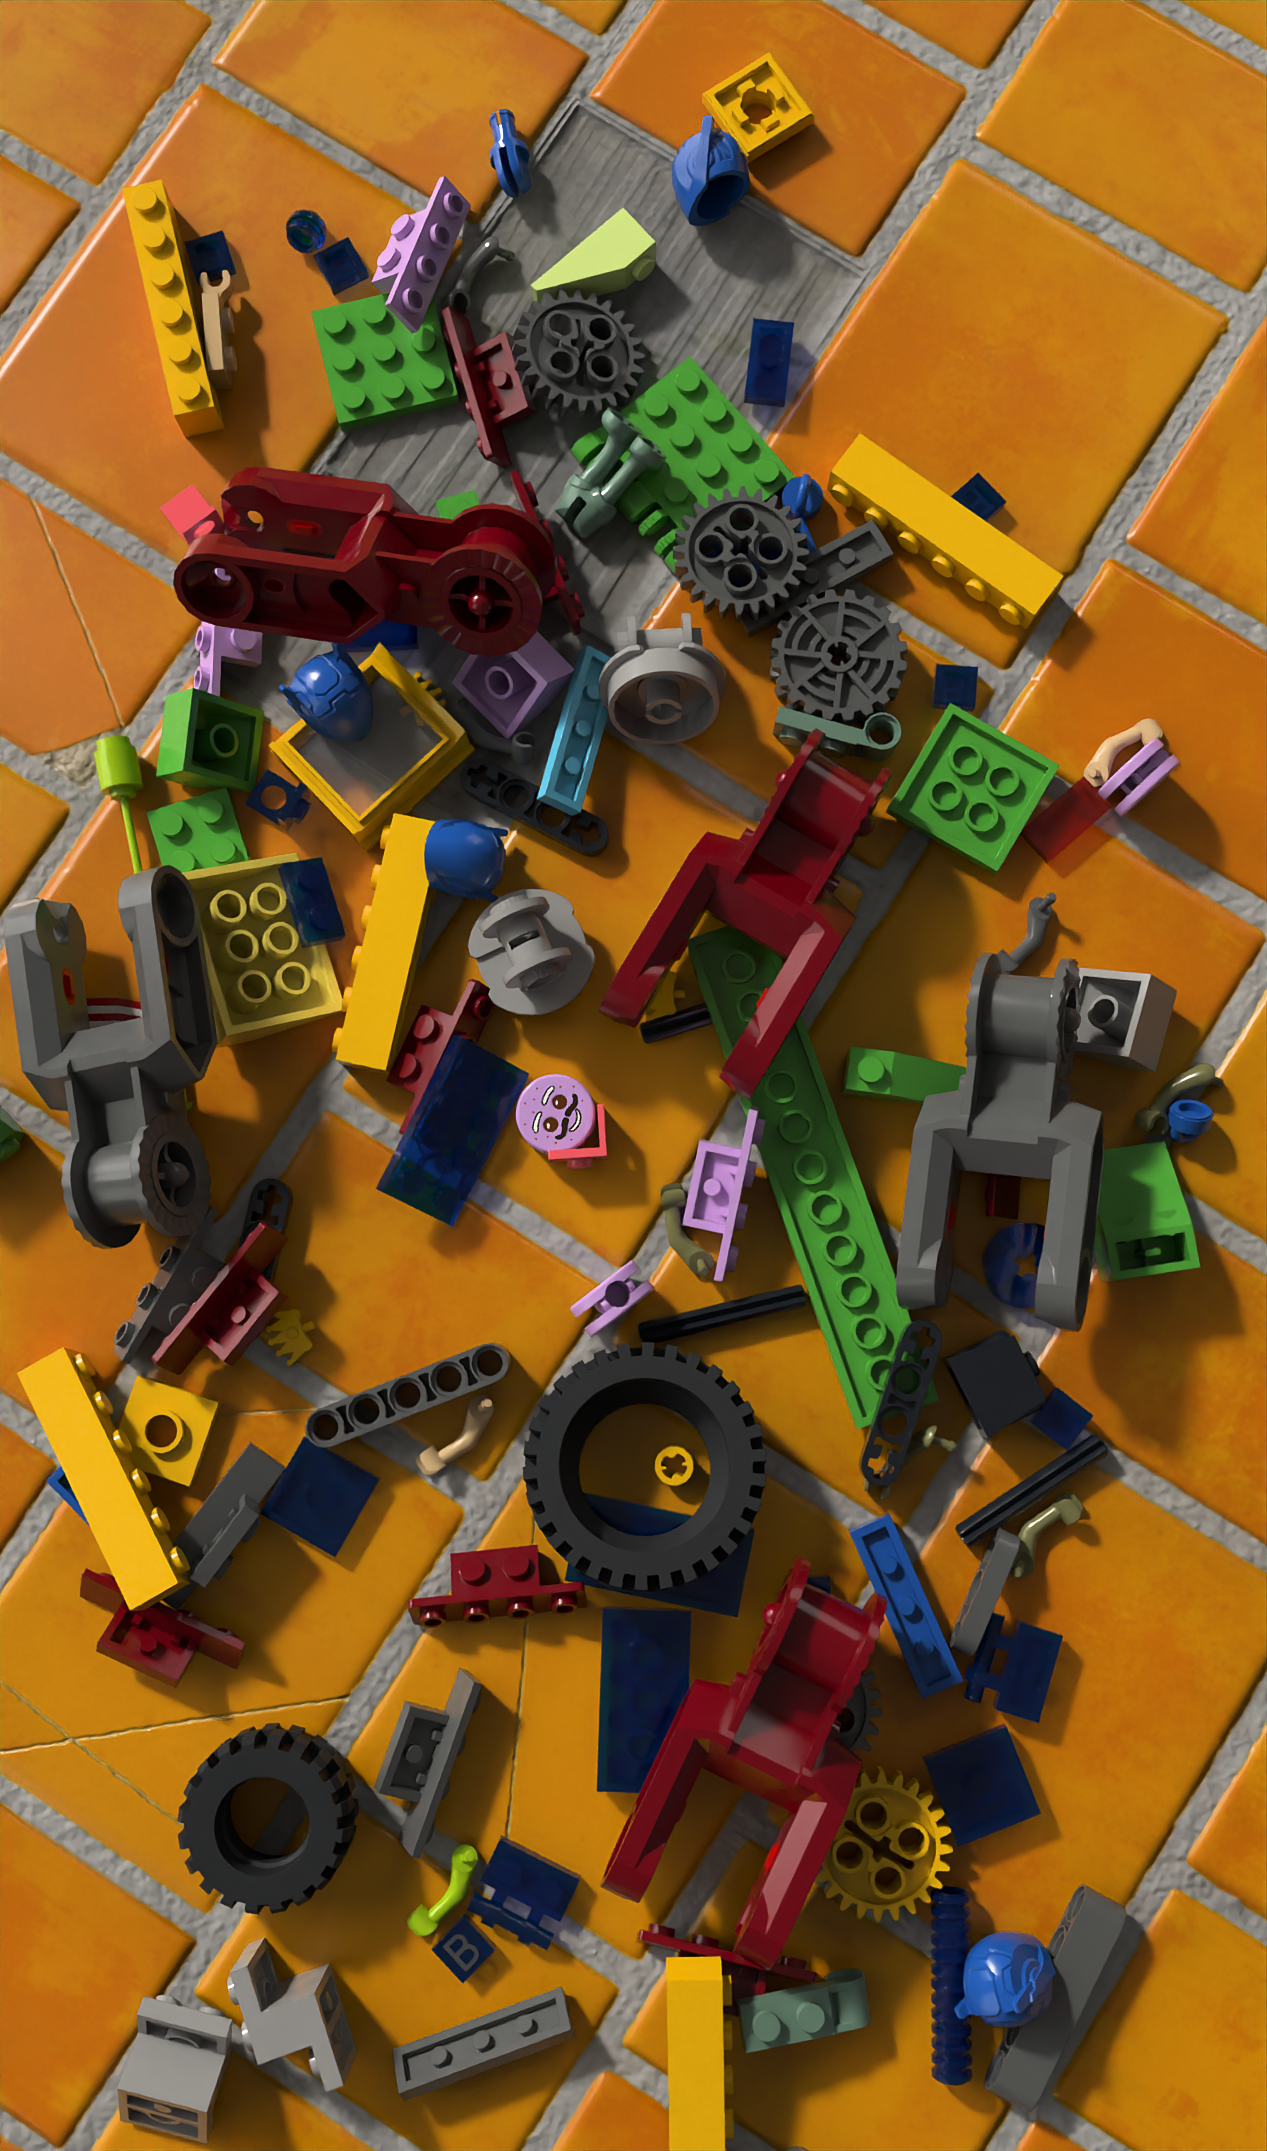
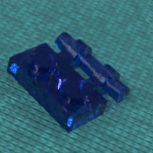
(1025, 1672)
(529, 1879)

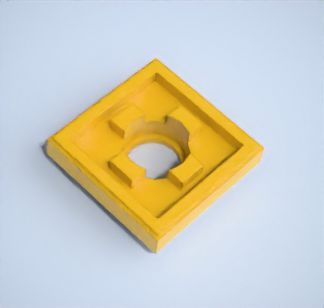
(762, 84)
(194, 1424)

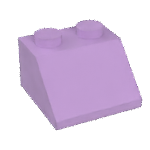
(514, 686)

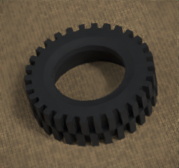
(660, 1379)

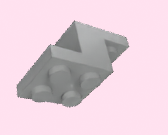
(292, 2014)
(175, 2068)

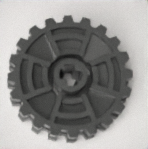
(846, 629)

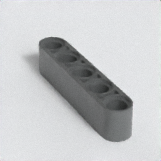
(387, 1395)
(1078, 1956)

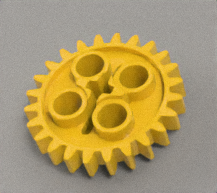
(901, 1810)

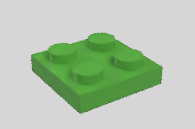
(199, 832)

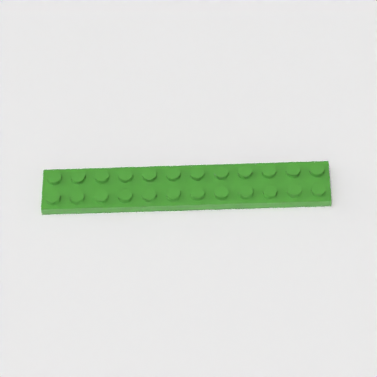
(813, 1181)

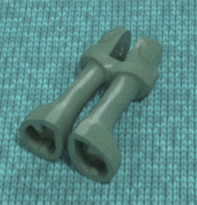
(583, 492)

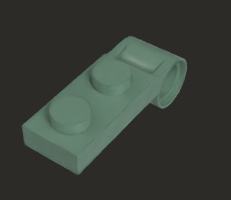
(839, 739)
(805, 2011)

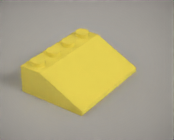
(254, 953)

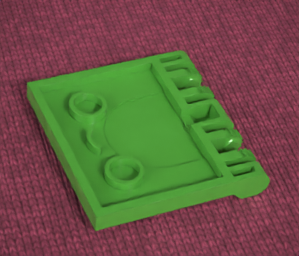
(705, 449)

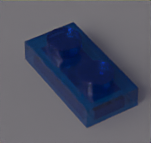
(769, 362)
(312, 902)

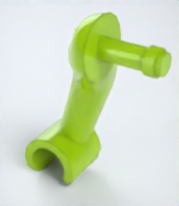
(463, 1864)

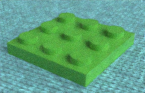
(379, 365)
(972, 789)

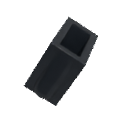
(996, 1382)

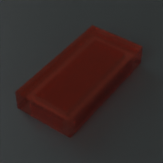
(1065, 820)

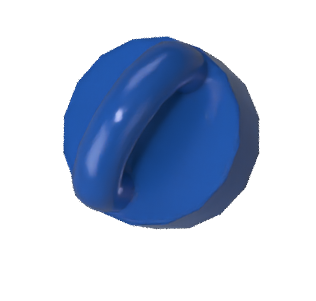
(803, 496)
(1189, 1120)

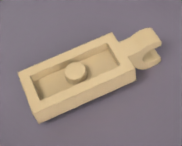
(217, 325)

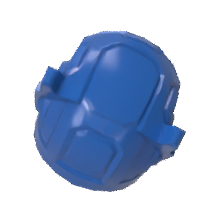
(709, 174)
(332, 696)
(465, 858)
(1007, 1980)

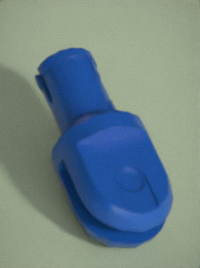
(509, 154)

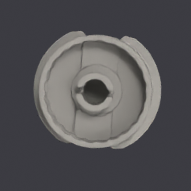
(662, 683)
(531, 952)

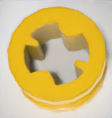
(677, 1478)

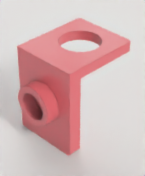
(192, 515)
(584, 1157)

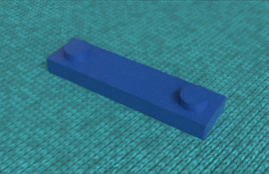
(907, 1606)

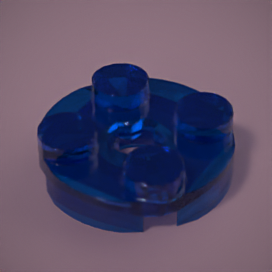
(1000, 1264)

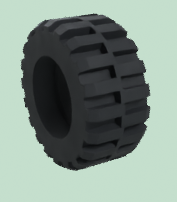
(229, 1862)

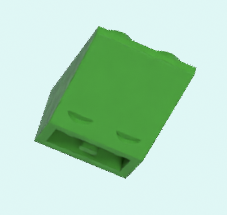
(1142, 1215)

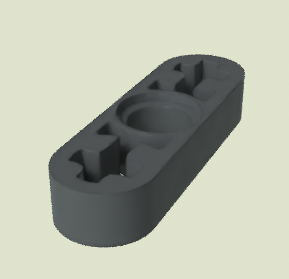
(984, 1592)

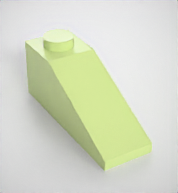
(603, 262)

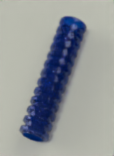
(950, 1955)

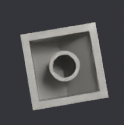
(1123, 1017)

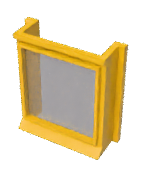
(391, 769)

